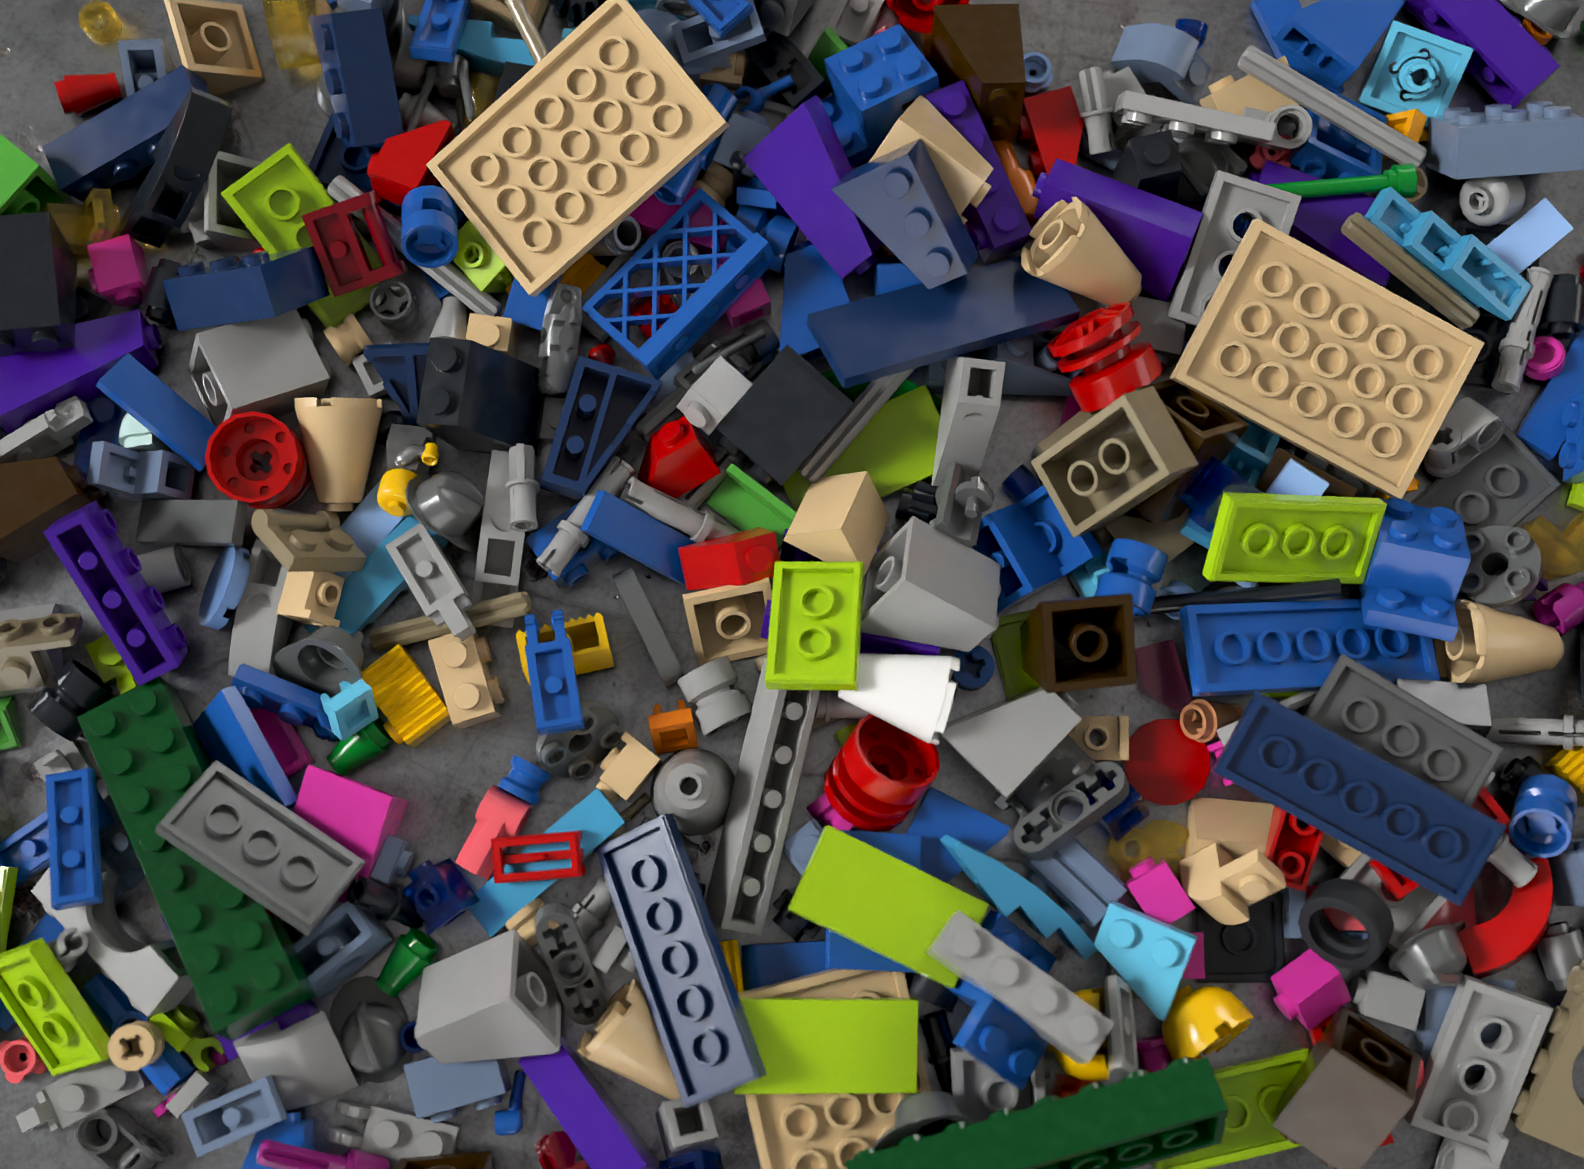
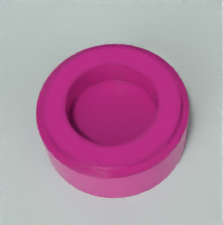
(1547, 359)

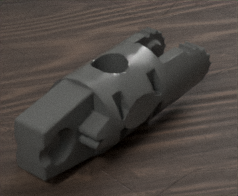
(559, 338)

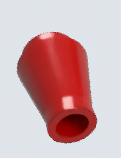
(85, 92)

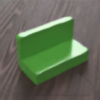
(750, 505)

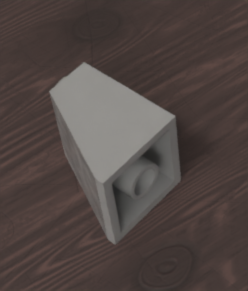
(257, 367)
(931, 590)
(1012, 735)
(489, 1004)

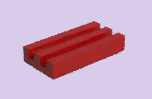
(575, 853)

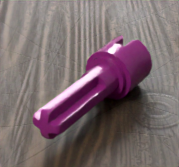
(1561, 606)
(287, 1156)

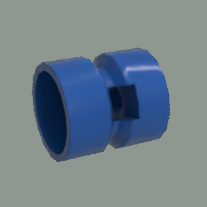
(429, 227)
(778, 231)
(1133, 570)
(1543, 816)

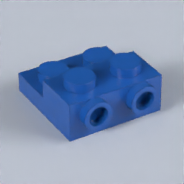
(1335, 153)

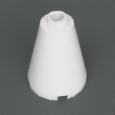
(906, 691)

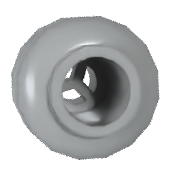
(1492, 199)

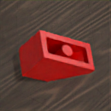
(404, 158)
(677, 459)
(730, 559)

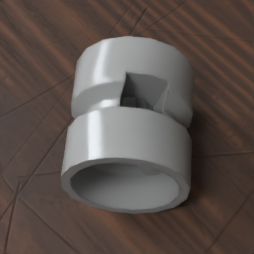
(715, 695)

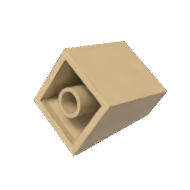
(954, 158)

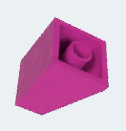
(350, 814)

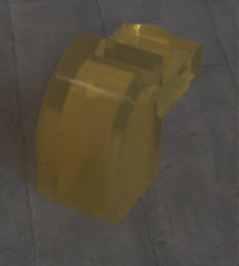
(291, 32)
(87, 223)
(1560, 551)

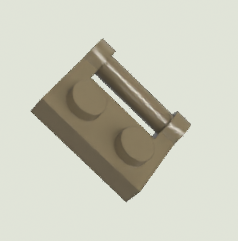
(308, 541)

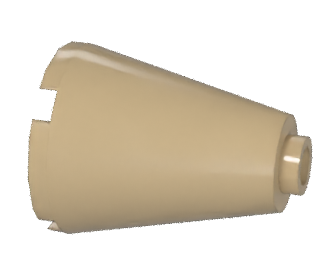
(1080, 255)
(339, 446)
(1495, 646)
(630, 1042)

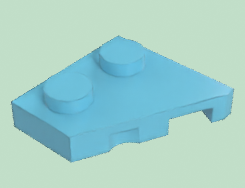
(1145, 954)

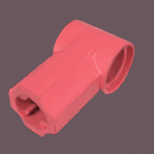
(497, 816)

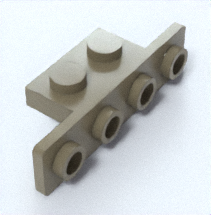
(20, 646)

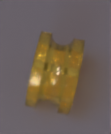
(95, 10)

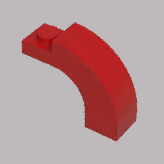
(1517, 929)

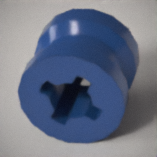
(966, 676)
(524, 780)

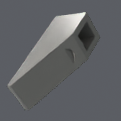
(967, 414)

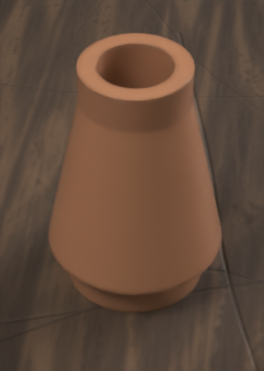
(1203, 717)

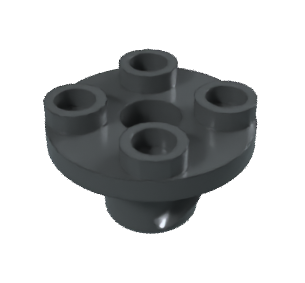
(1502, 566)
(579, 750)

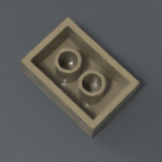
(1114, 461)

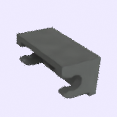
(1050, 776)

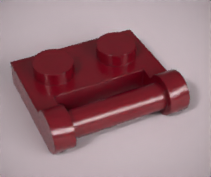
(342, 249)

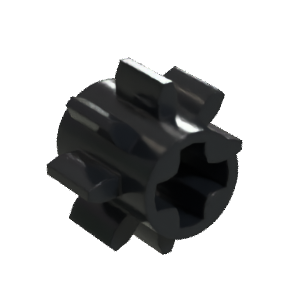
(918, 503)
(790, 922)

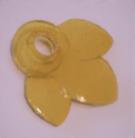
(1155, 839)

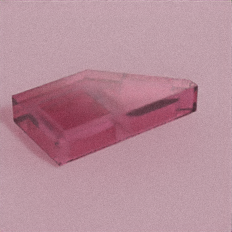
(1162, 675)

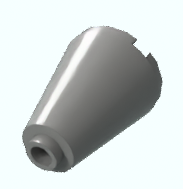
(708, 805)

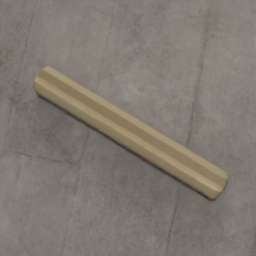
(1410, 271)
(424, 628)

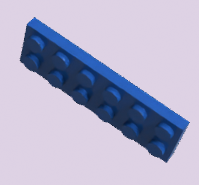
(1293, 646)

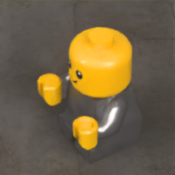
(409, 454)

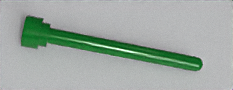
(1400, 177)

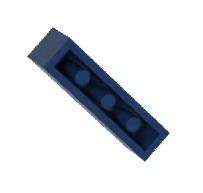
(119, 139)

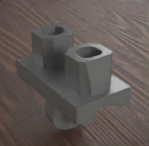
(961, 504)

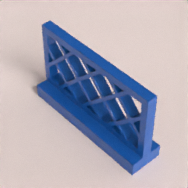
(709, 299)

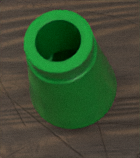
(359, 747)
(406, 961)

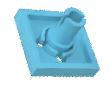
(1415, 75)

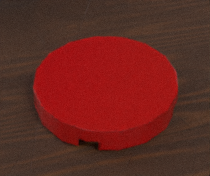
(1166, 763)

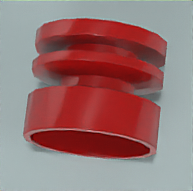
(1102, 350)
(236, 455)
(879, 775)

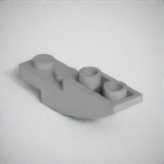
(499, 545)
(257, 628)

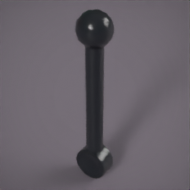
(738, 164)

